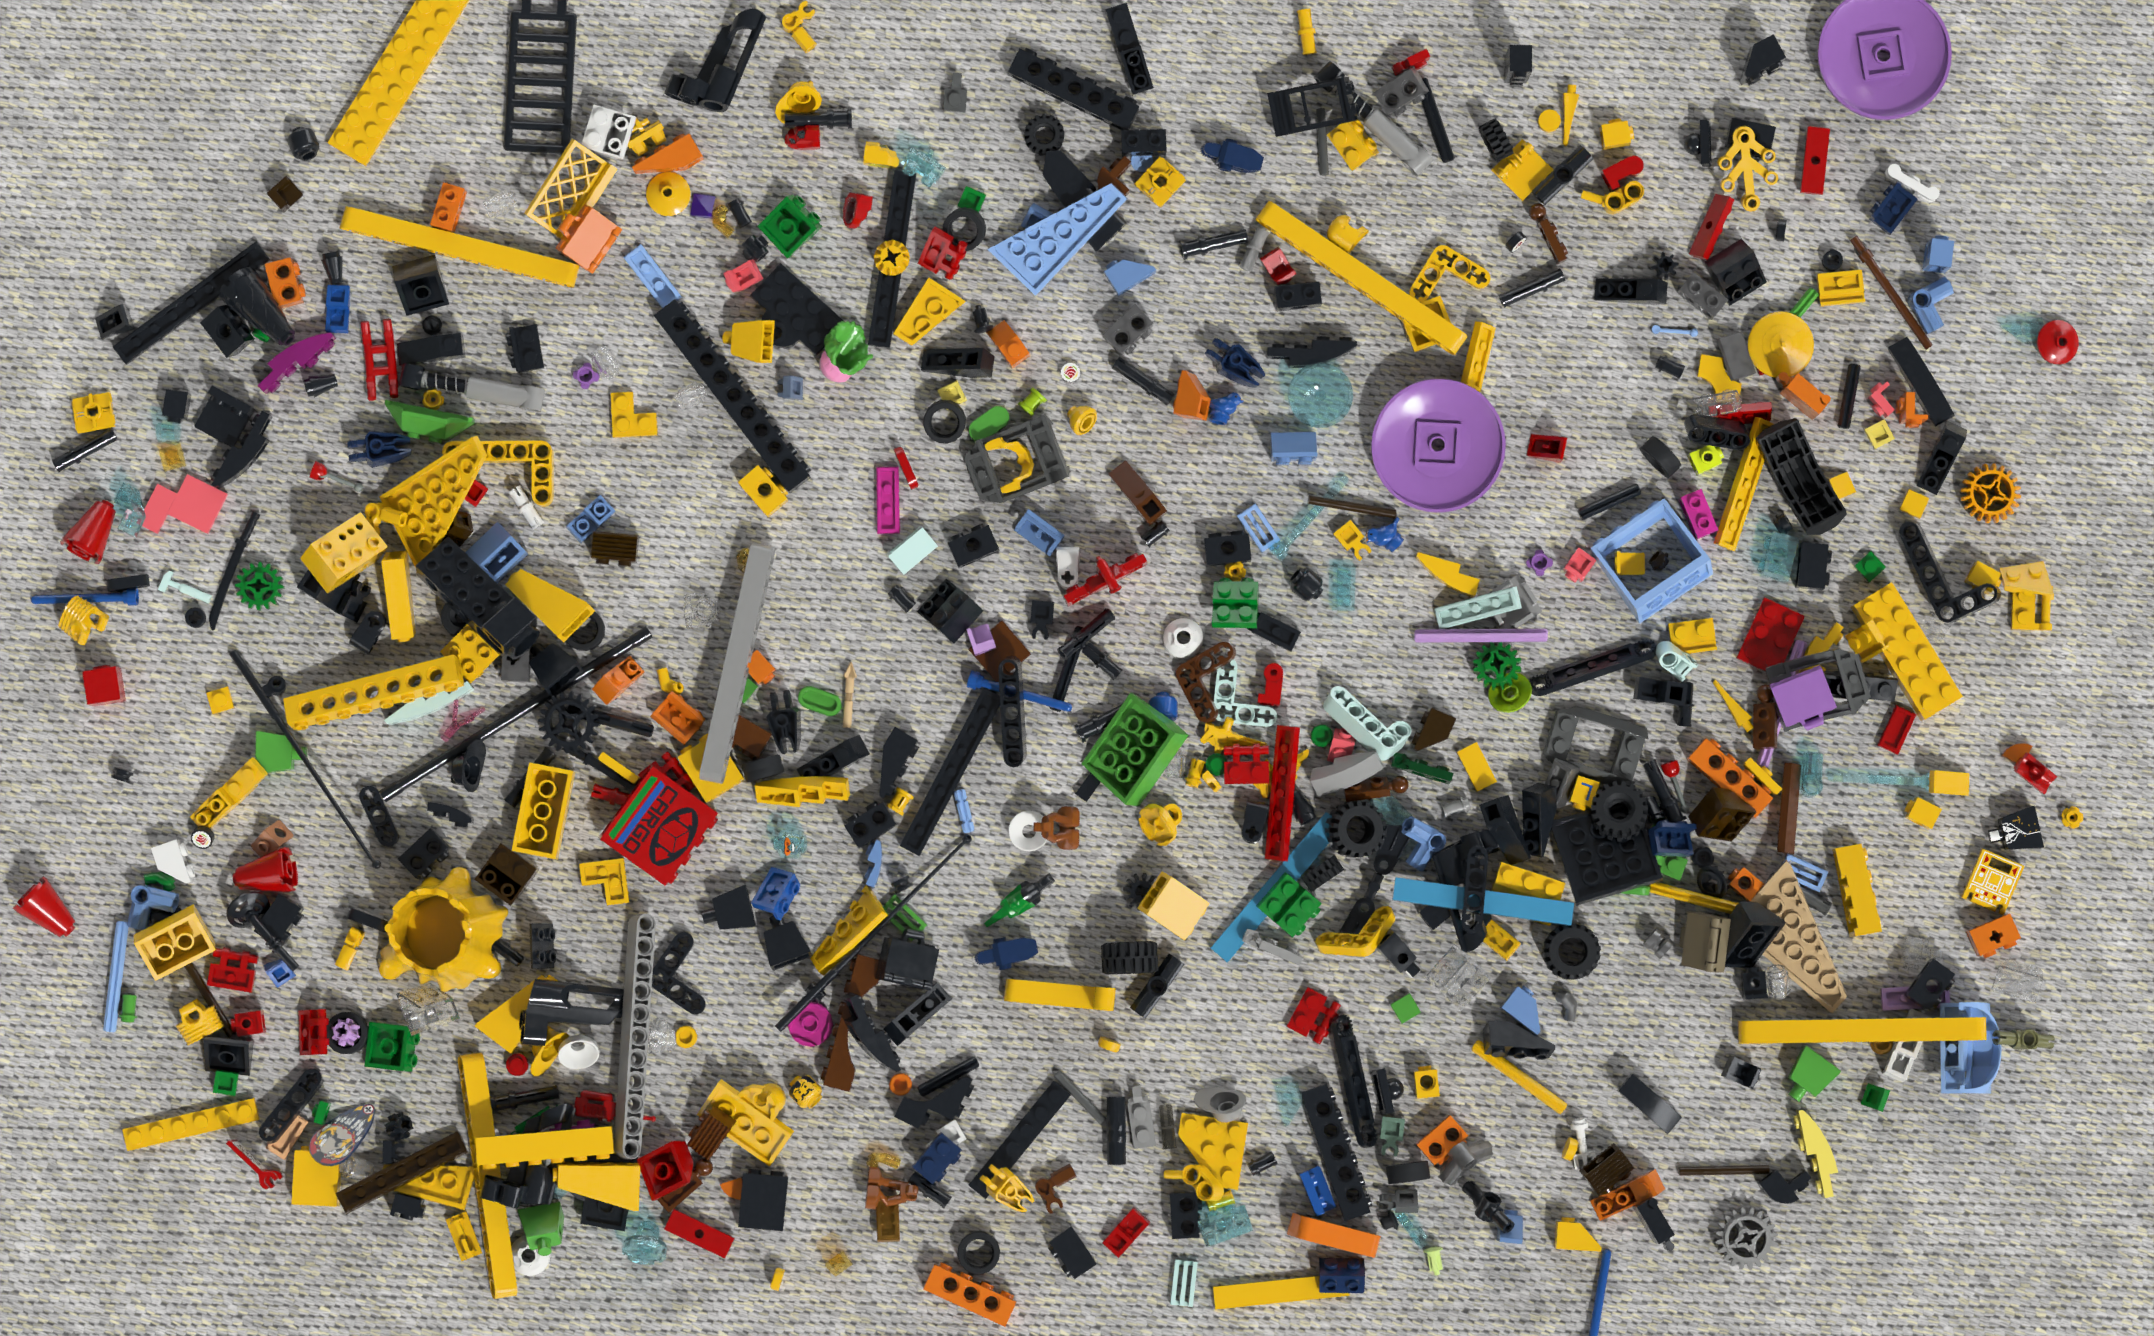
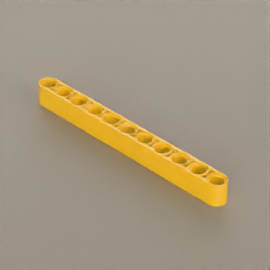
(459, 246)
(1361, 278)
(1862, 1030)
(492, 1214)

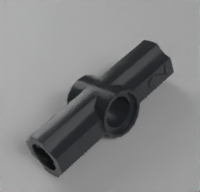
(1552, 184)
(1166, 973)

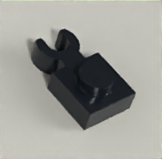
(353, 605)
(1041, 614)

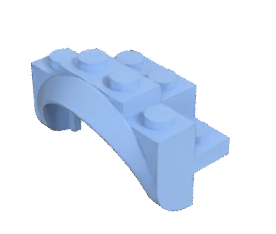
(1976, 1057)

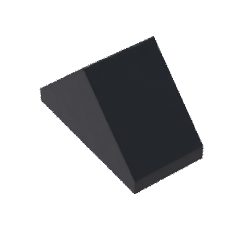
(114, 321)

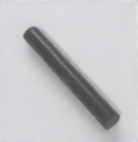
(1322, 143)
(1080, 1097)

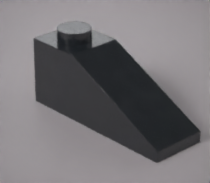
(431, 349)
(958, 362)
(917, 1014)

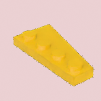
(859, 922)
(443, 1186)

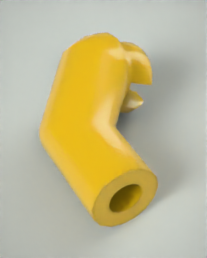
(667, 684)

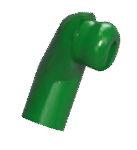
(161, 878)

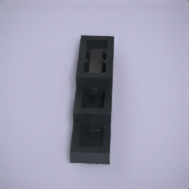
(1921, 381)

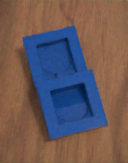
(337, 309)

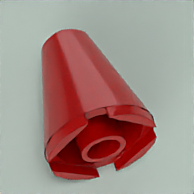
(91, 532)
(268, 873)
(46, 909)

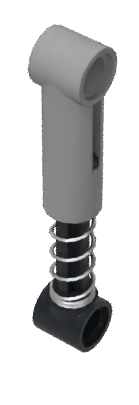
(1410, 154)
(474, 388)

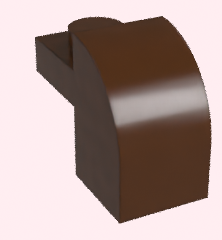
(1117, 168)

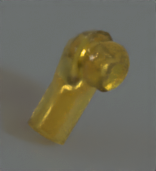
(719, 221)
(742, 557)
(884, 1158)

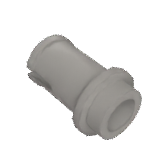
(1456, 807)

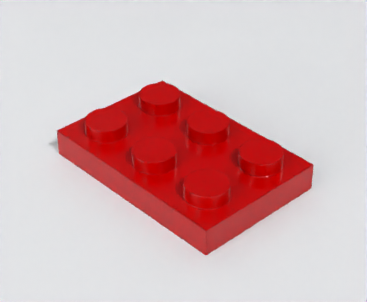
(1770, 635)

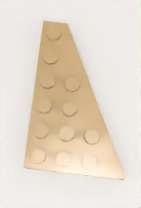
(1800, 941)

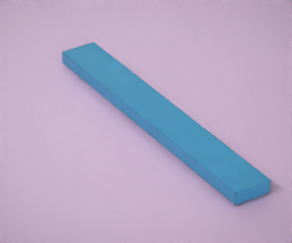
(1296, 865)
(1495, 902)

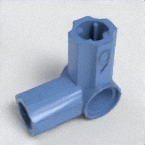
(1931, 294)
(1428, 839)
(156, 898)

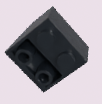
(1762, 58)
(1735, 271)
(331, 600)
(950, 611)

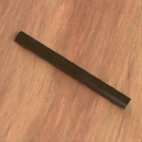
(1350, 506)
(208, 997)
(1724, 1170)

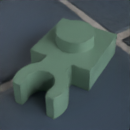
(1391, 1130)

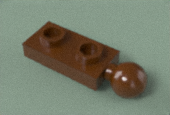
(1549, 231)
(1765, 720)
(1375, 788)
(670, 1201)

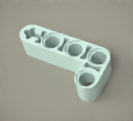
(1364, 725)

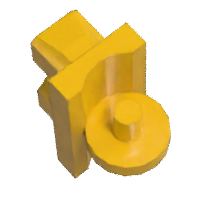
(654, 131)

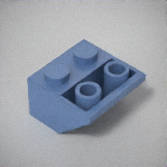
(1293, 447)
(497, 552)

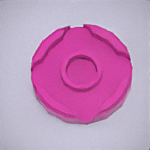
(816, 1027)

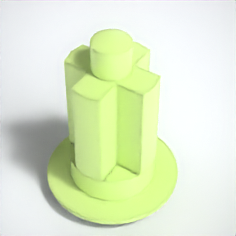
(1434, 1259)

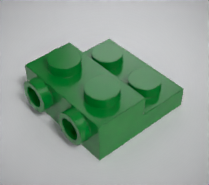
(790, 225)
(1235, 603)
(1289, 905)
(391, 1047)

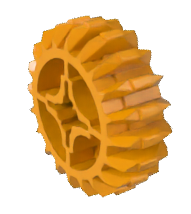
(1999, 497)

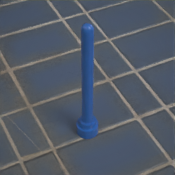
(129, 597)
(976, 681)
(1600, 1292)

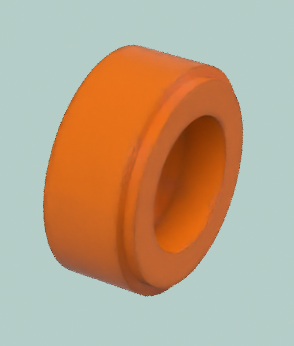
(900, 1084)

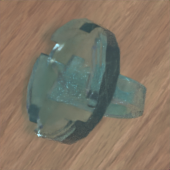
(645, 1248)

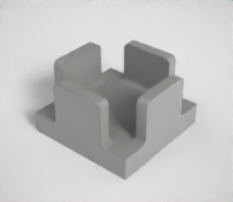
(1528, 601)

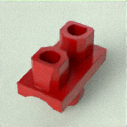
(2034, 773)

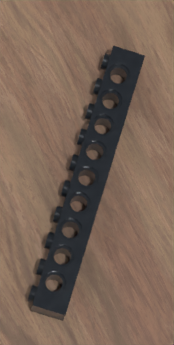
(667, 318)

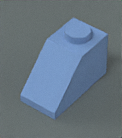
(1127, 274)
(1523, 1008)
(1516, 1234)

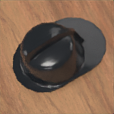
(468, 767)

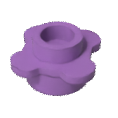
(592, 376)
(1533, 562)

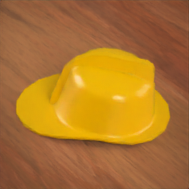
(800, 98)
(547, 1054)

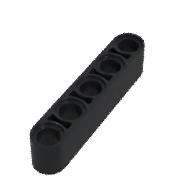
(1008, 721)

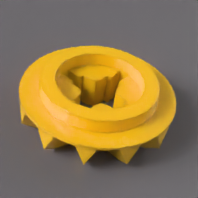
(888, 267)

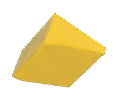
(1842, 485)

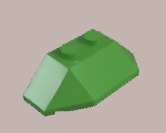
(427, 422)

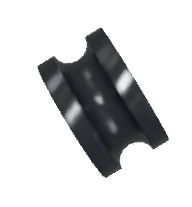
(1832, 253)
(190, 612)
(122, 775)
(902, 884)

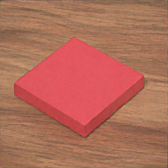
(197, 504)

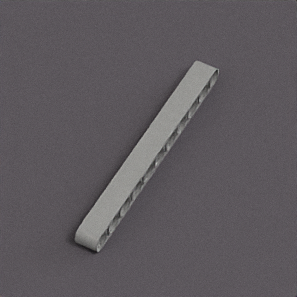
(735, 665)
(627, 1044)

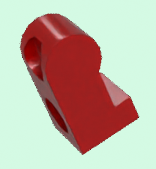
(1629, 167)
(1274, 677)

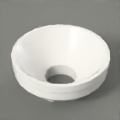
(1179, 650)
(1016, 835)
(578, 1057)
(525, 1268)

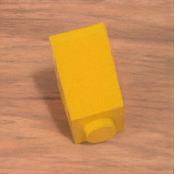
(1573, 1236)

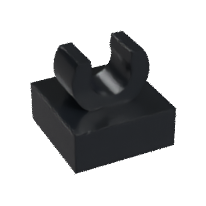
(389, 1151)

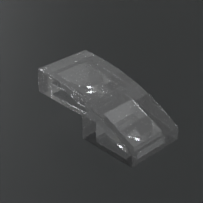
(1935, 628)

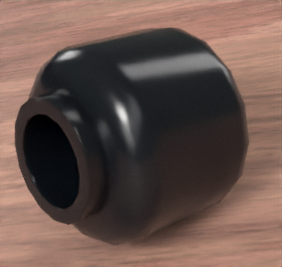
(303, 143)
(1306, 584)

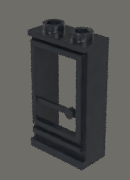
(1283, 114)

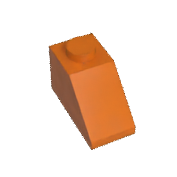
(1008, 344)

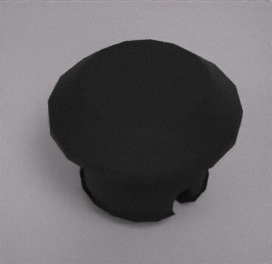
(432, 325)
(1389, 1221)

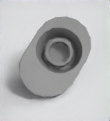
(1221, 1102)

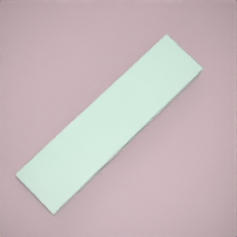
(1478, 608)

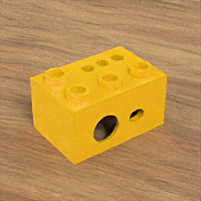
(343, 552)

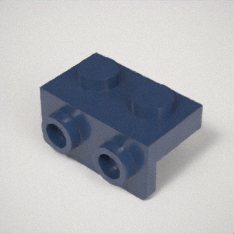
(1893, 207)
(1671, 838)
(937, 1158)
(1341, 1275)

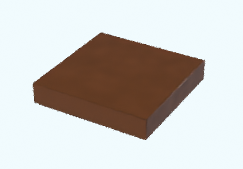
(1006, 645)

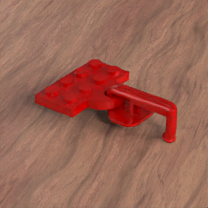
(1105, 578)

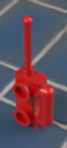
(604, 1111)

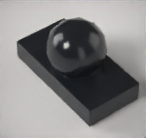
(1700, 143)
(1386, 1090)

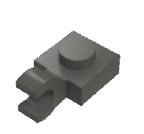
(955, 98)
(1403, 1201)

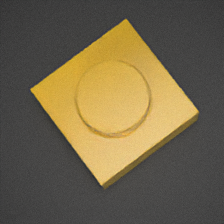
(220, 700)

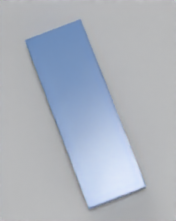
(652, 276)

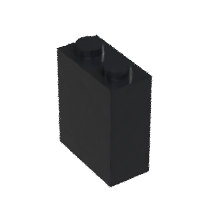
(763, 1200)

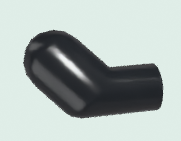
(157, 916)

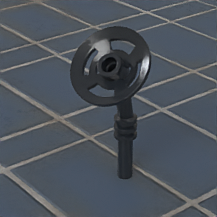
(251, 916)

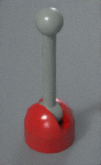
(320, 472)
(1671, 770)

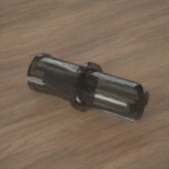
(1167, 1126)

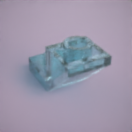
(134, 515)

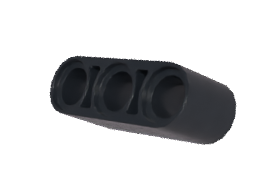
(1707, 428)

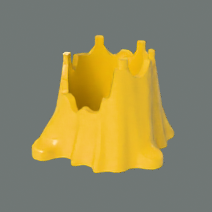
(444, 933)

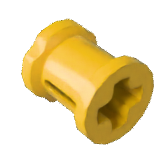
(899, 801)

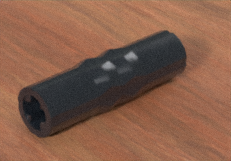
(1116, 1131)

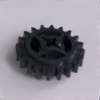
(552, 732)

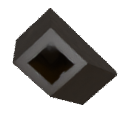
(1434, 730)

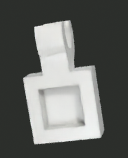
(952, 1131)

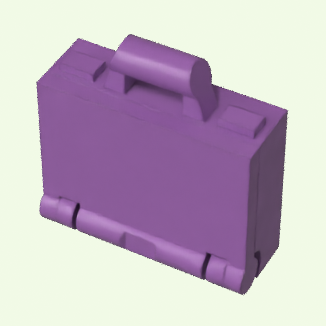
(1803, 697)

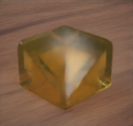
(838, 1263)

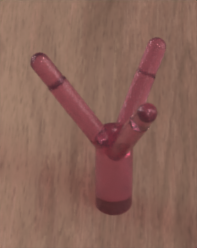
(451, 730)

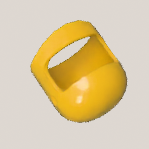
(1343, 234)

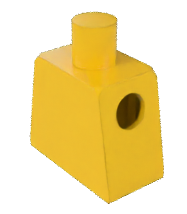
(751, 340)

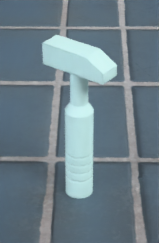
(200, 595)

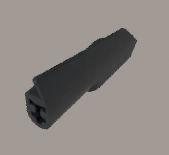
(1071, 186)

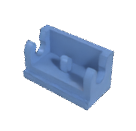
(1039, 532)

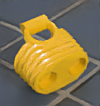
(77, 622)
(196, 1029)

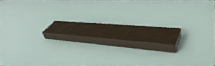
(401, 1172)

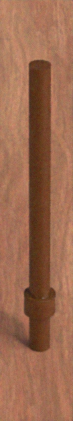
(1866, 257)

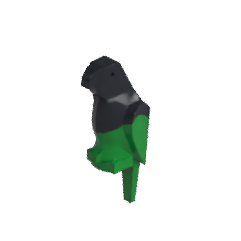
(1021, 899)

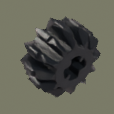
(1145, 884)

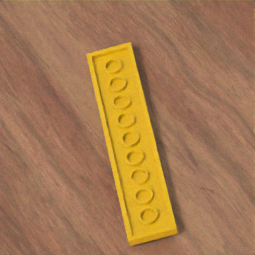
(395, 77)

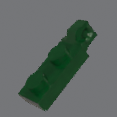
(1422, 769)

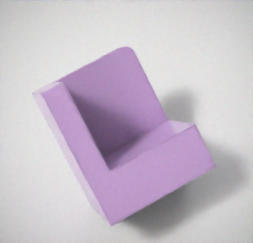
(981, 639)

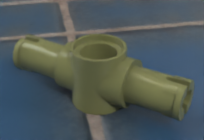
(2023, 1039)

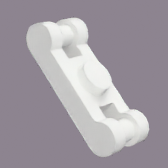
(1911, 184)

